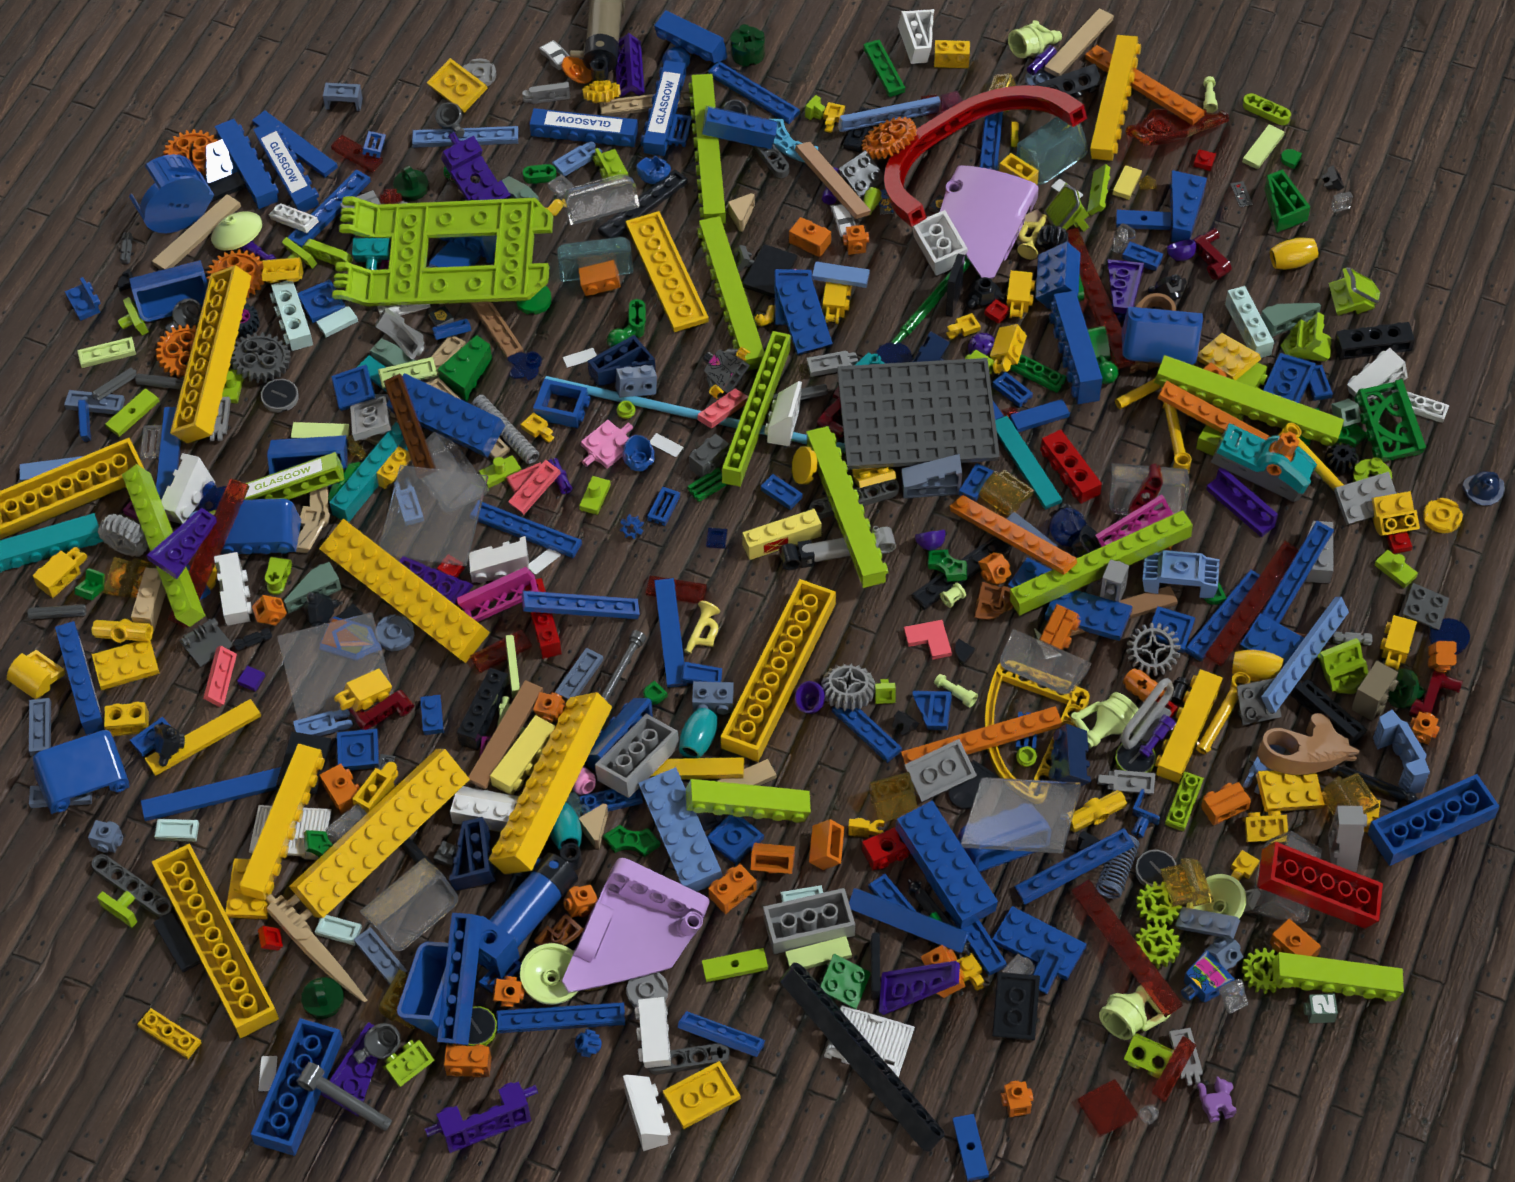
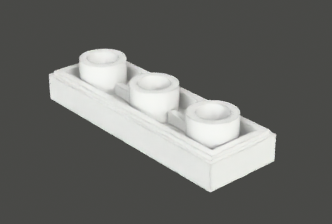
(293, 218)
(1427, 407)

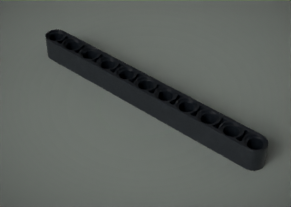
(862, 1057)

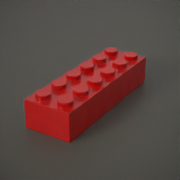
(1320, 885)

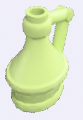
(1032, 40)
(1111, 717)
(1126, 1014)

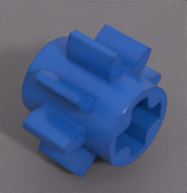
(636, 529)
(588, 1043)

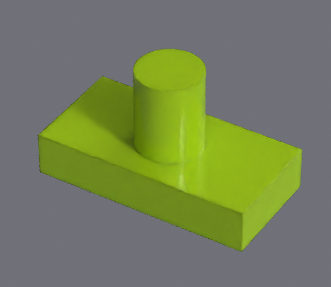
(297, 252)
(133, 317)
(233, 386)
(500, 470)
(595, 495)
(1396, 568)
(119, 907)

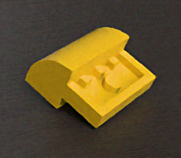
(282, 269)
(1394, 513)
(34, 673)

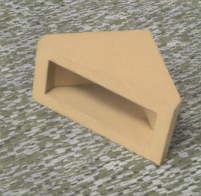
(741, 209)
(594, 823)

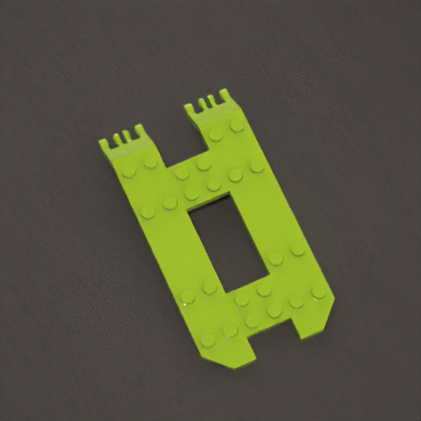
(412, 225)

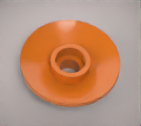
(576, 70)

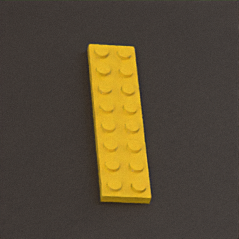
(667, 271)

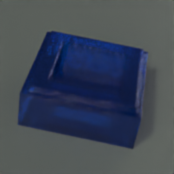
(716, 538)

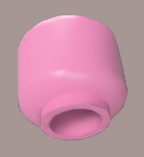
(585, 782)

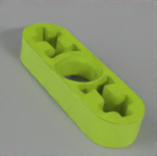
(1262, 102)
(326, 253)

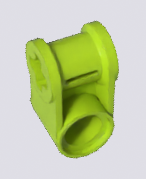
(277, 574)

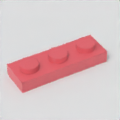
(722, 408)
(534, 487)
(220, 676)

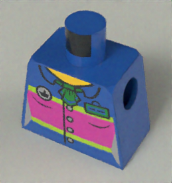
(1205, 978)

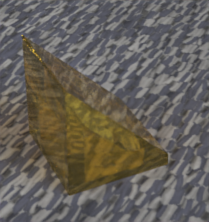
(1147, 183)

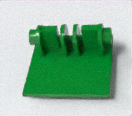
(845, 981)

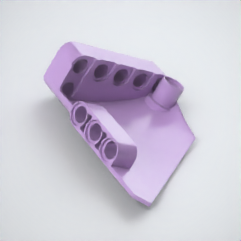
(988, 213)
(634, 928)

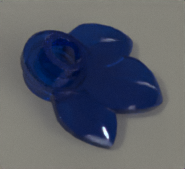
(524, 366)
(211, 494)

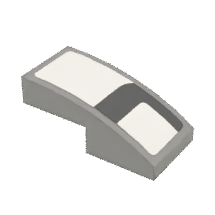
(554, 53)
(842, 218)

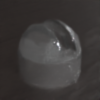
(1146, 1111)

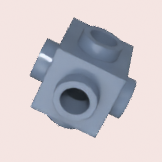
(105, 836)
(1225, 951)

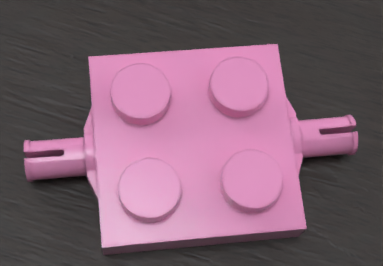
(605, 444)

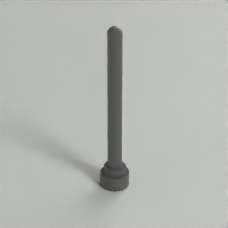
(636, 640)

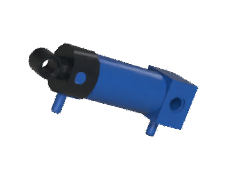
(527, 908)

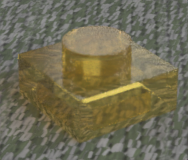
(356, 448)

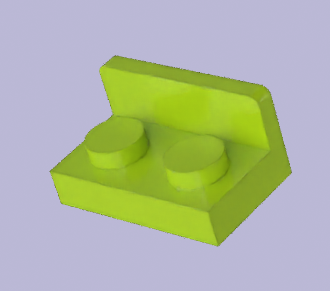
(609, 163)
(408, 1062)

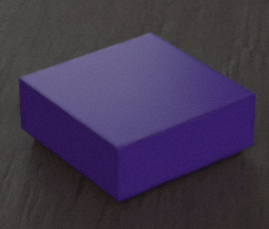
(251, 678)

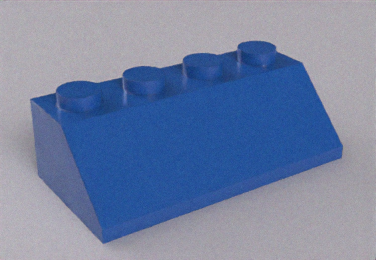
(691, 37)
(739, 127)
(618, 727)

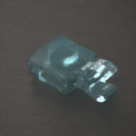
(573, 800)

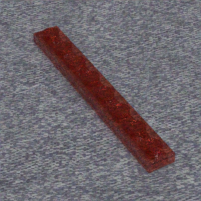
(214, 542)
(1252, 604)
(1127, 948)

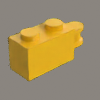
(1019, 293)
(835, 301)
(1007, 347)
(59, 571)
(1398, 641)
(364, 691)
(376, 787)

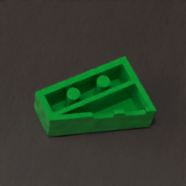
(1285, 201)
(466, 366)

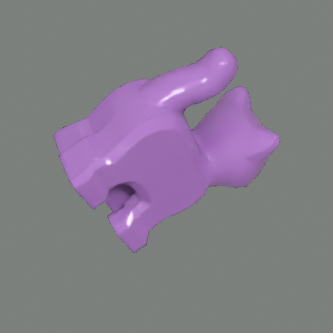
(1218, 1101)

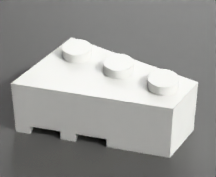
(917, 34)
(1383, 370)
(186, 489)
(495, 563)
(233, 589)
(653, 1032)

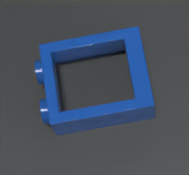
(559, 416)

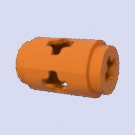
(1136, 680)

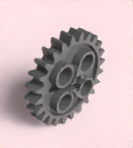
(260, 357)

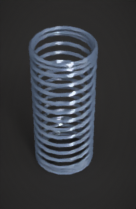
(1113, 885)

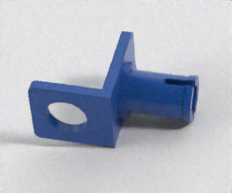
(1144, 817)

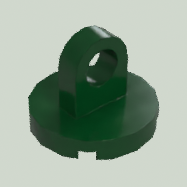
(411, 183)
(1406, 690)
(322, 998)

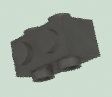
(708, 455)

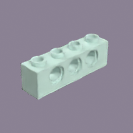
(291, 314)
(1249, 321)

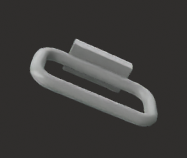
(1148, 715)

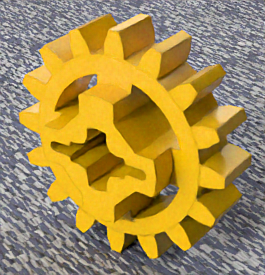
(601, 91)

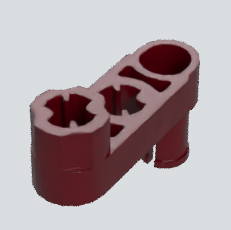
(1217, 262)
(832, 415)
(1152, 485)
(1437, 681)
(395, 702)

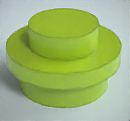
(625, 409)
(1026, 756)

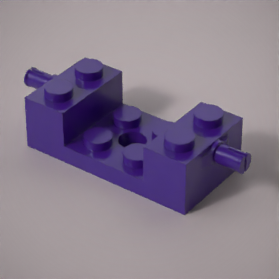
(465, 161)
(479, 1127)

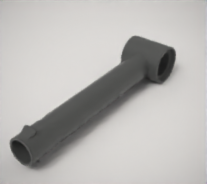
(313, 1078)

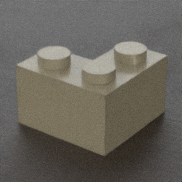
(1373, 691)

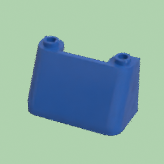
(79, 769)

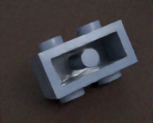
(636, 381)
(713, 696)

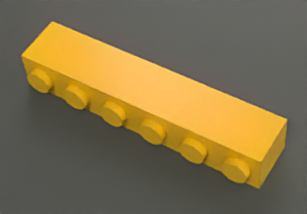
(1189, 726)

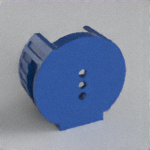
(175, 197)

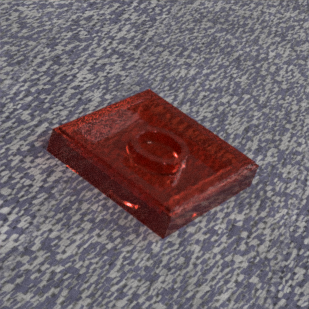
(1107, 1107)

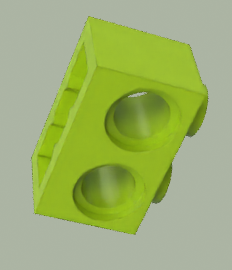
(1151, 1050)

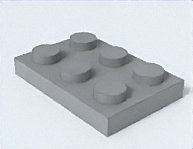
(370, 418)
(1356, 497)
(940, 770)

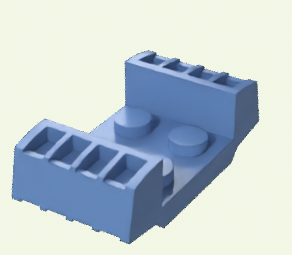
(1181, 569)
(1405, 744)

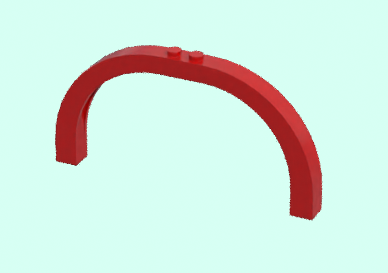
(956, 117)

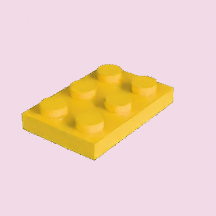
(457, 85)
(1228, 356)
(125, 664)
(1289, 791)
(241, 905)
(701, 1094)

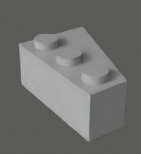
(1323, 568)
(1346, 836)

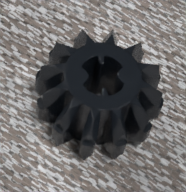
(1051, 236)
(1341, 458)

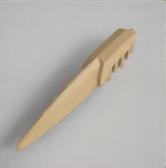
(300, 932)

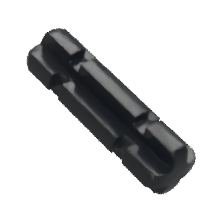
(252, 639)

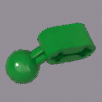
(619, 335)
(1102, 352)

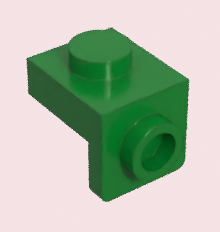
(92, 585)

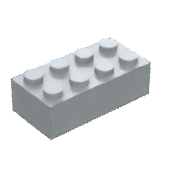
(637, 755)
(808, 920)

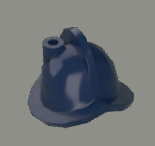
(1484, 488)

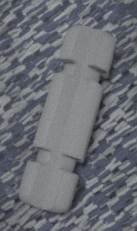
(1338, 637)

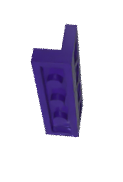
(633, 65)
(1242, 503)

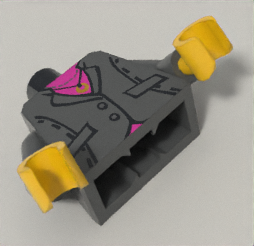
(725, 369)

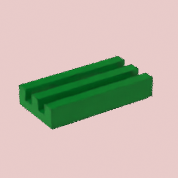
(705, 483)

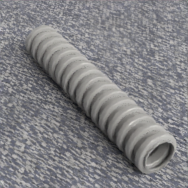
(509, 433)

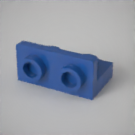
(83, 301)

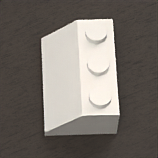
(939, 241)
(784, 415)
(477, 803)
(646, 1111)

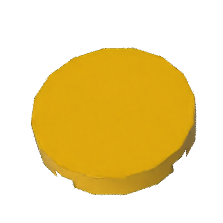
(804, 465)
(1442, 515)

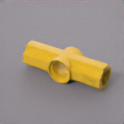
(122, 630)
(1097, 810)

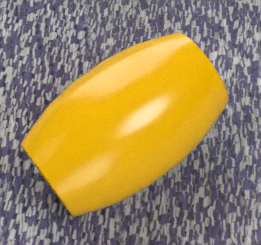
(1293, 253)
(1257, 664)

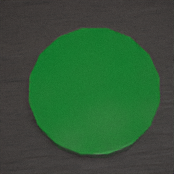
(537, 304)

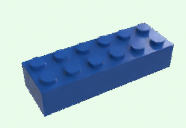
(1075, 347)
(453, 417)
(1433, 819)
(946, 865)
(287, 1104)

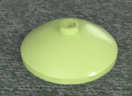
(236, 230)
(1227, 894)
(539, 965)

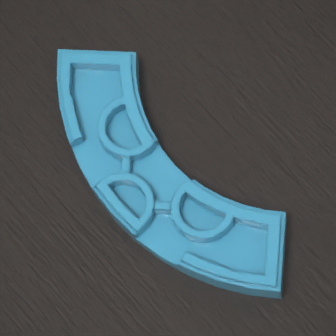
(785, 143)

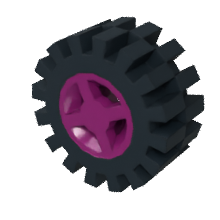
(249, 321)

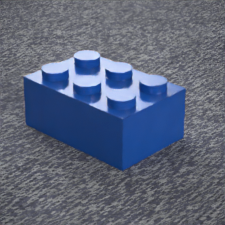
(1057, 272)

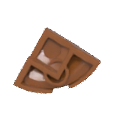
(992, 601)
(563, 932)

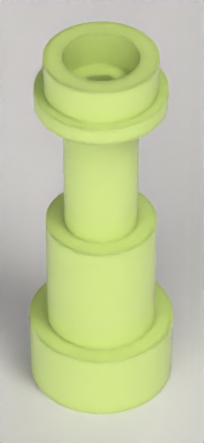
(1210, 102)
(967, 697)

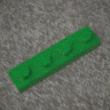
(884, 68)

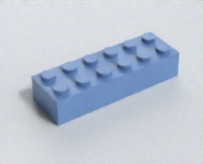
(680, 830)

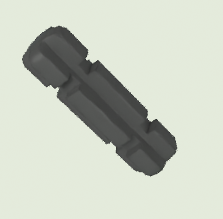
(126, 247)

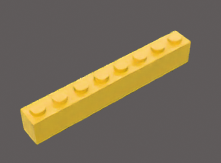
(1114, 97)
(281, 822)

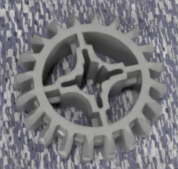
(123, 535)
(1151, 632)
(836, 688)

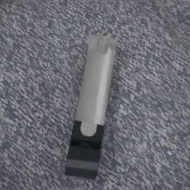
(808, 553)

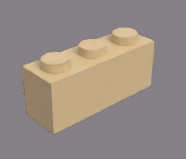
(149, 598)

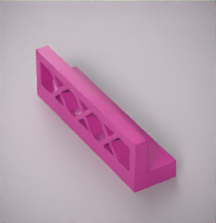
(1151, 516)
(498, 591)

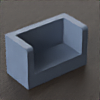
(343, 93)

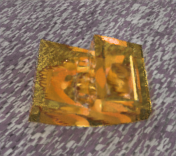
(125, 577)

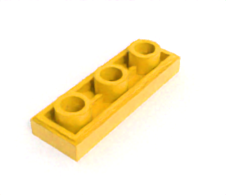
(178, 1039)

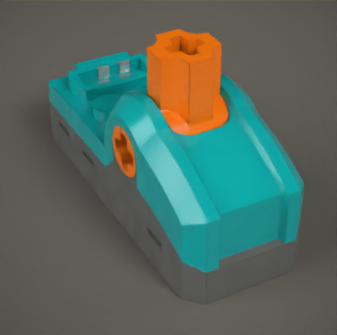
(1270, 463)

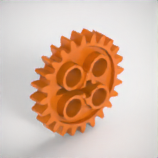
(889, 137)
(183, 146)
(248, 263)
(174, 361)

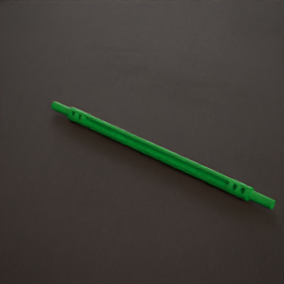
(926, 307)

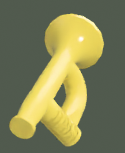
(1027, 249)
(707, 611)

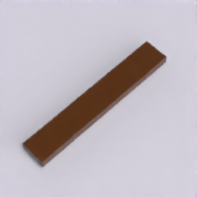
(408, 422)

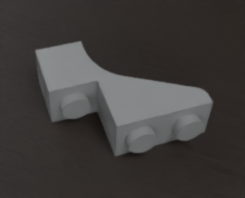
(406, 337)

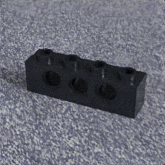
(1088, 75)
(1373, 340)
(483, 709)

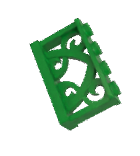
(1405, 411)

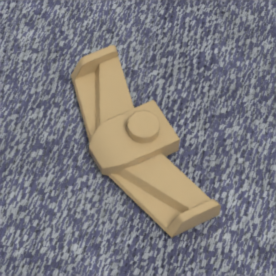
(313, 519)

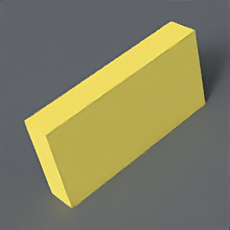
(1127, 182)

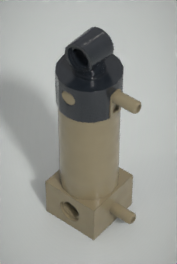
(602, 38)

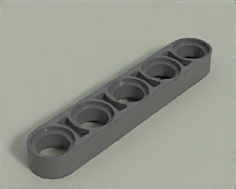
(865, 499)
(127, 878)

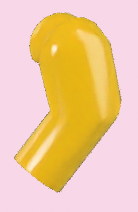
(555, 207)
(766, 319)

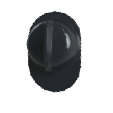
(1085, 542)

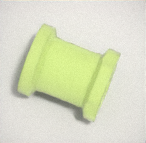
(953, 595)

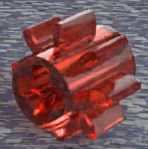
(390, 197)

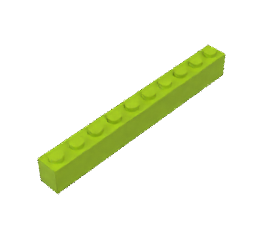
(708, 150)
(731, 290)
(1250, 400)
(756, 409)
(846, 508)
(156, 529)
(1094, 564)

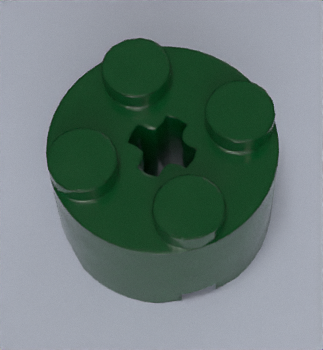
(747, 45)

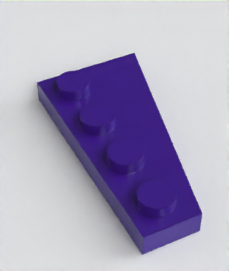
(1124, 283)
(179, 547)
(445, 584)
(915, 983)
(354, 1076)

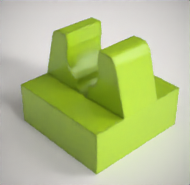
(814, 108)
(885, 692)

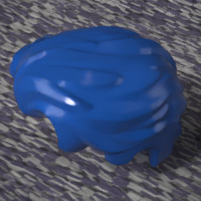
(653, 169)
(638, 453)

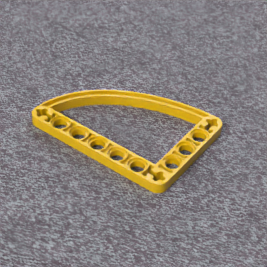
(1069, 699)

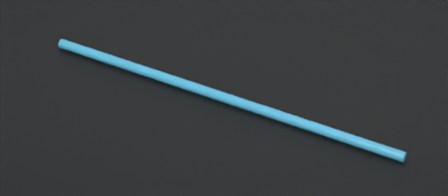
(672, 409)

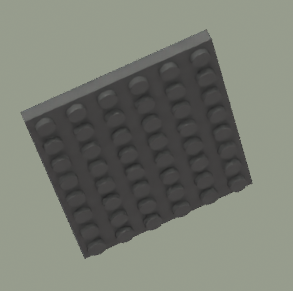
(917, 413)

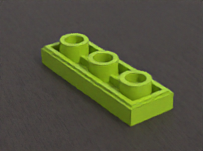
(1098, 190)
(132, 412)
(1180, 809)
(747, 963)

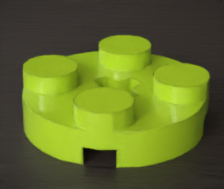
(1370, 466)

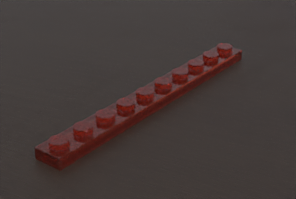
(1099, 300)

